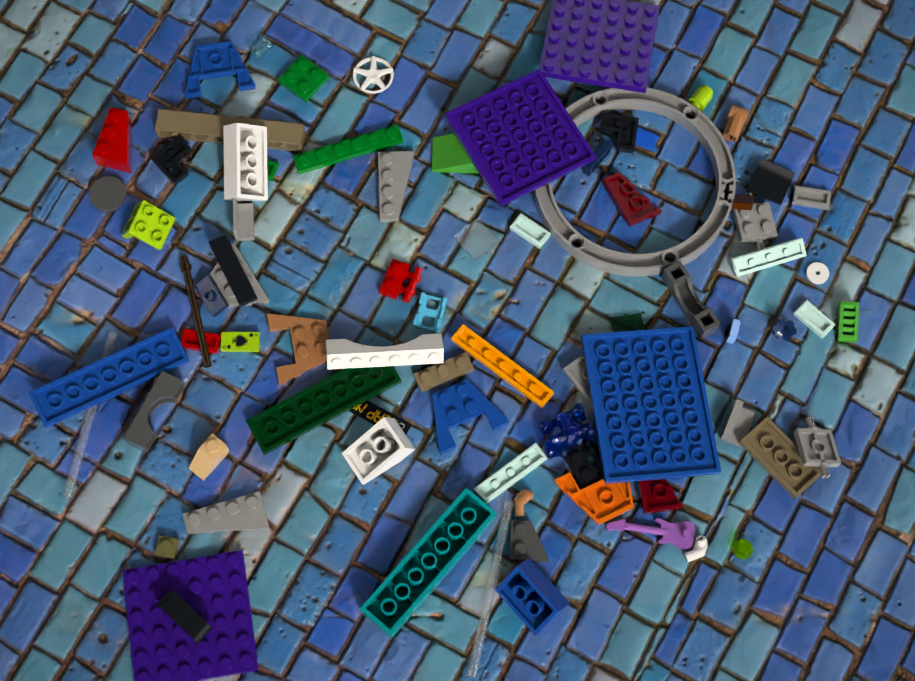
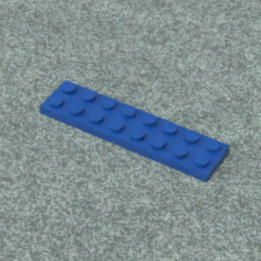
(108, 377)

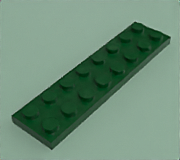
(319, 404)

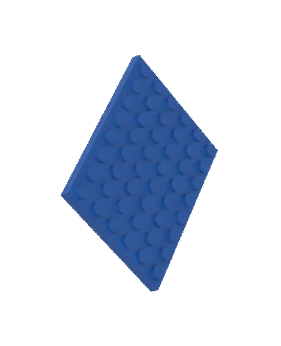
(649, 405)

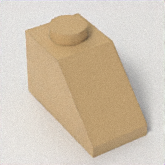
(208, 457)

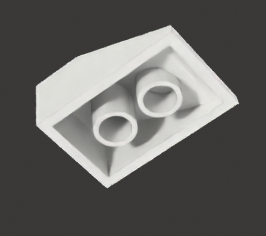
(378, 450)

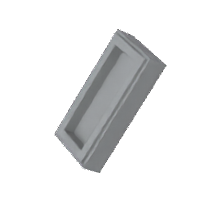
(811, 197)

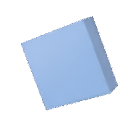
(733, 332)

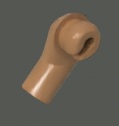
(520, 500)

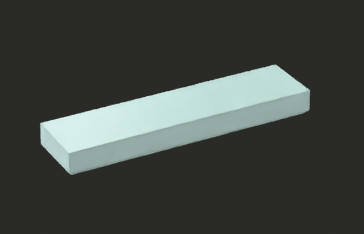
(768, 257)
(510, 473)

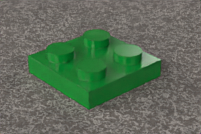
(303, 78)

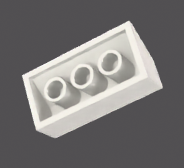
(245, 162)

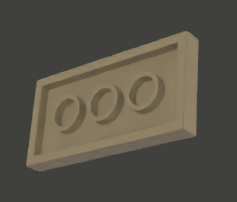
(779, 457)

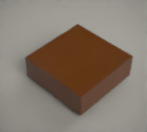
(743, 202)

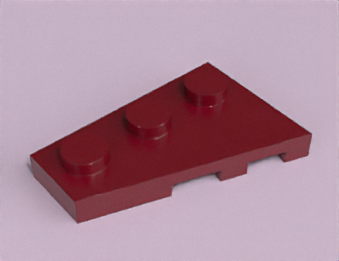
(628, 200)
(657, 496)

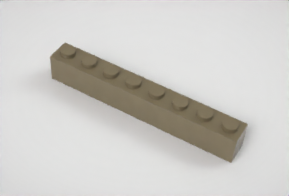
(209, 128)

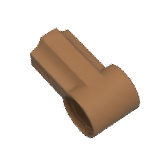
(736, 119)

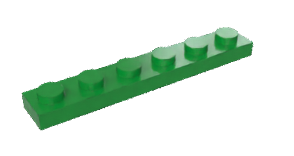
(348, 149)

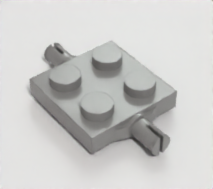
(755, 224)
(817, 447)

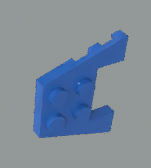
(216, 61)
(458, 405)

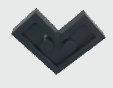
(624, 127)
(168, 160)

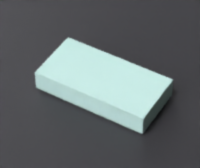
(530, 230)
(814, 319)

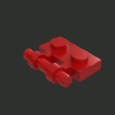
(395, 278)

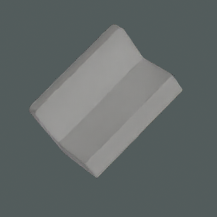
(243, 221)
(737, 424)

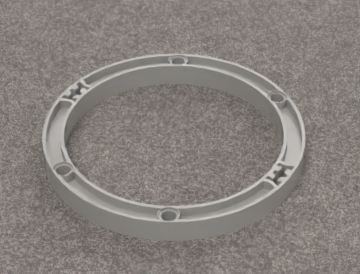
(651, 263)

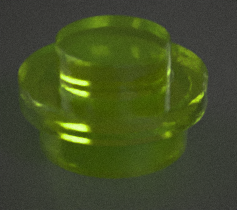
(742, 549)

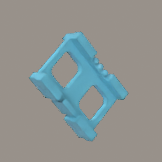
(424, 311)

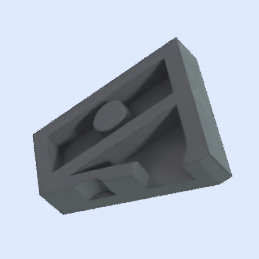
(525, 543)

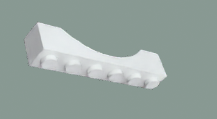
(347, 354)

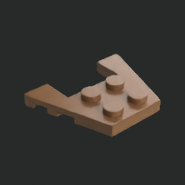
(308, 343)

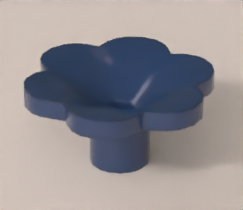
(784, 329)

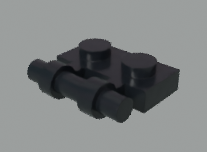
(580, 466)

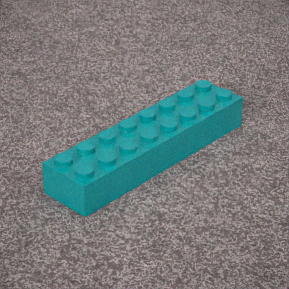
(428, 563)

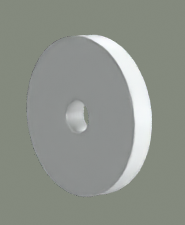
(817, 267)

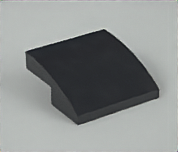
(770, 182)

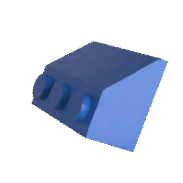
(532, 596)

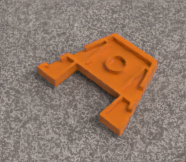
(598, 500)

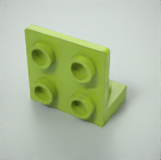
(148, 224)

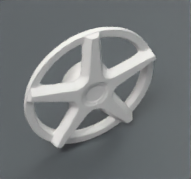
(373, 75)

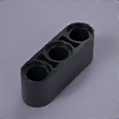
(184, 616)

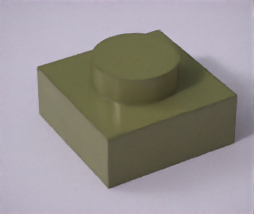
(167, 547)

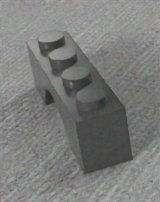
(680, 286)
(164, 390)

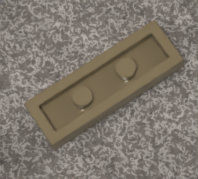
(443, 372)

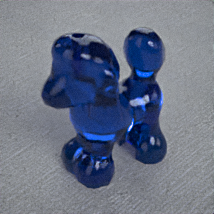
(570, 433)

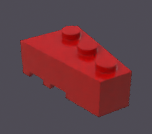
(114, 141)

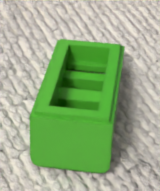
(847, 309)

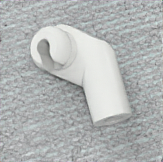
(699, 549)

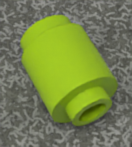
(701, 97)

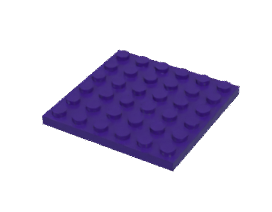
(600, 43)
(519, 137)
(218, 593)

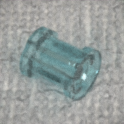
(260, 47)

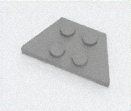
(225, 289)

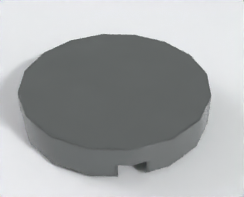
(108, 194)

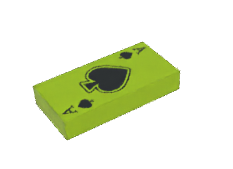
(240, 342)

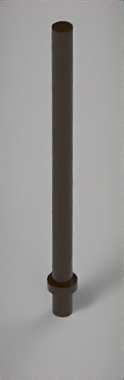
(186, 269)

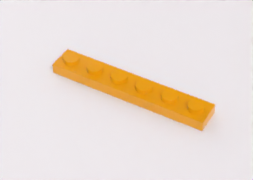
(502, 366)

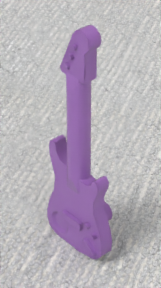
(678, 534)

